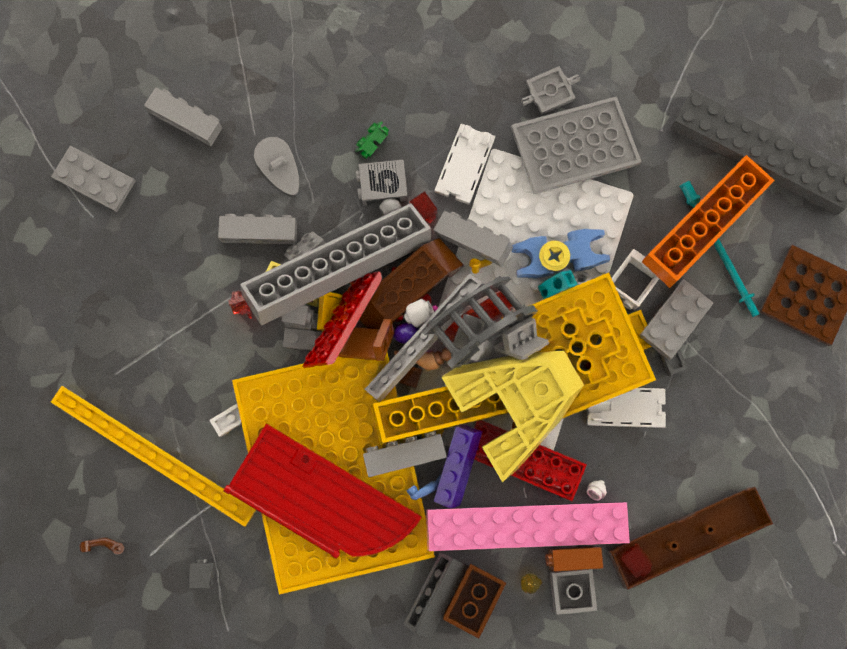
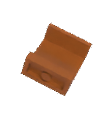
(369, 343)

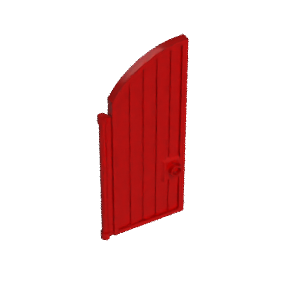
(318, 498)

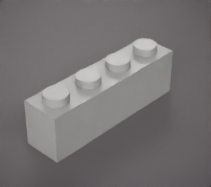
(182, 116)
(257, 229)
(473, 238)
(404, 455)

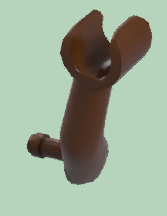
(116, 547)

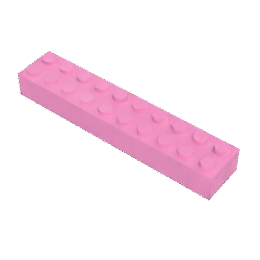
(527, 526)

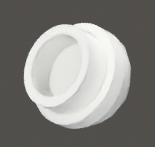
(596, 490)

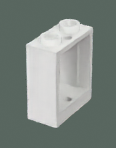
(635, 259)

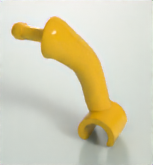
(476, 264)

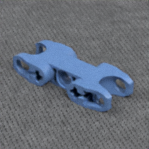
(578, 245)

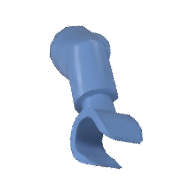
(427, 489)

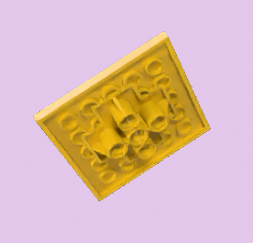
(616, 362)

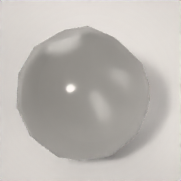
(389, 205)

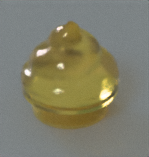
(530, 583)

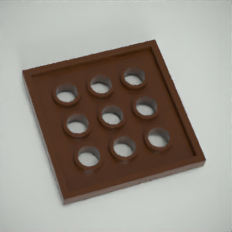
(790, 316)

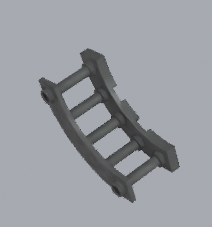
(493, 329)

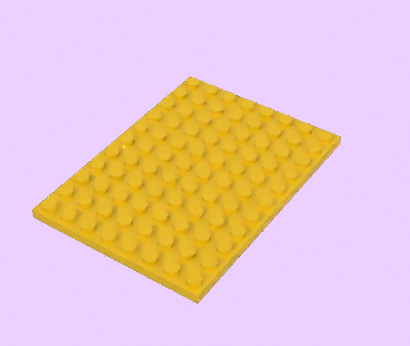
(334, 418)

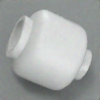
(418, 312)

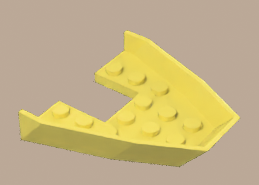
(533, 392)

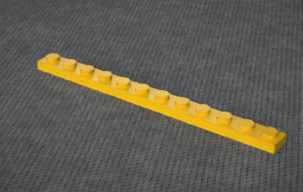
(153, 455)

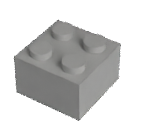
(573, 591)

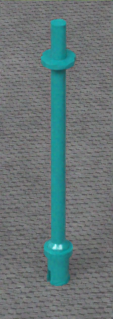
(692, 200)

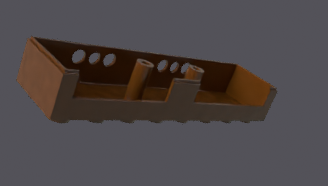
(695, 535)

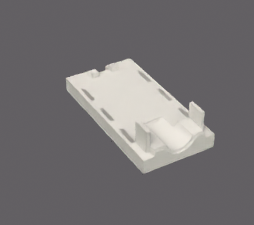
(464, 164)
(632, 408)

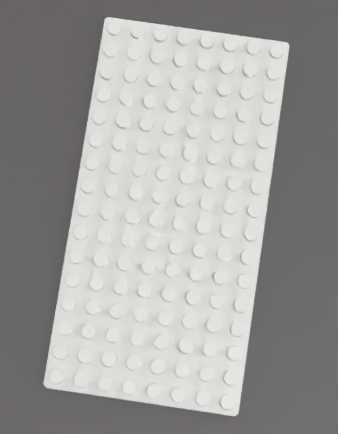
(512, 209)

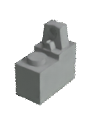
(301, 319)

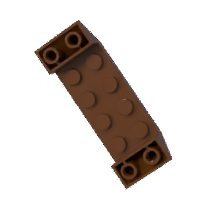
(410, 282)

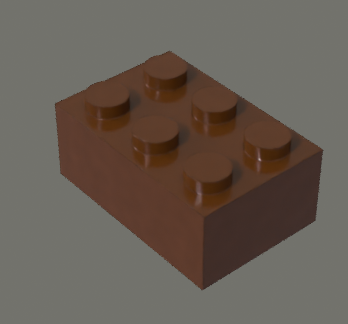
(474, 600)

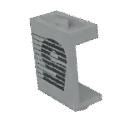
(382, 181)

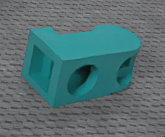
(557, 284)

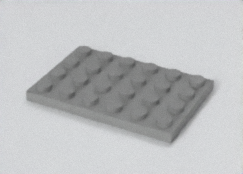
(575, 145)

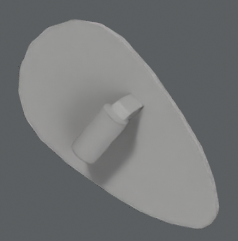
(278, 164)

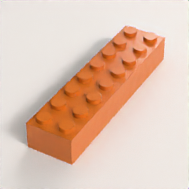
(707, 221)

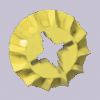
(555, 247)

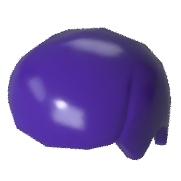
(404, 332)

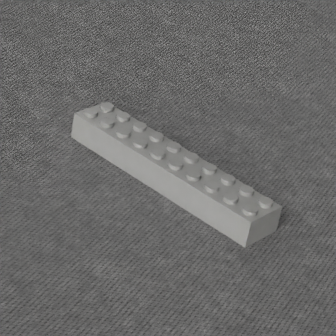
(335, 263)

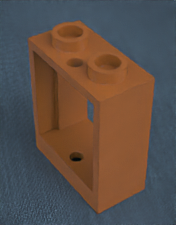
(574, 558)

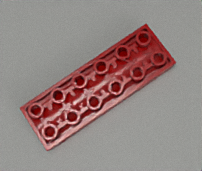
(343, 320)
(542, 468)

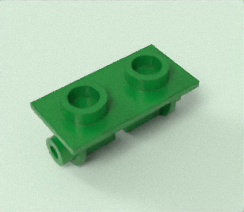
(375, 133)

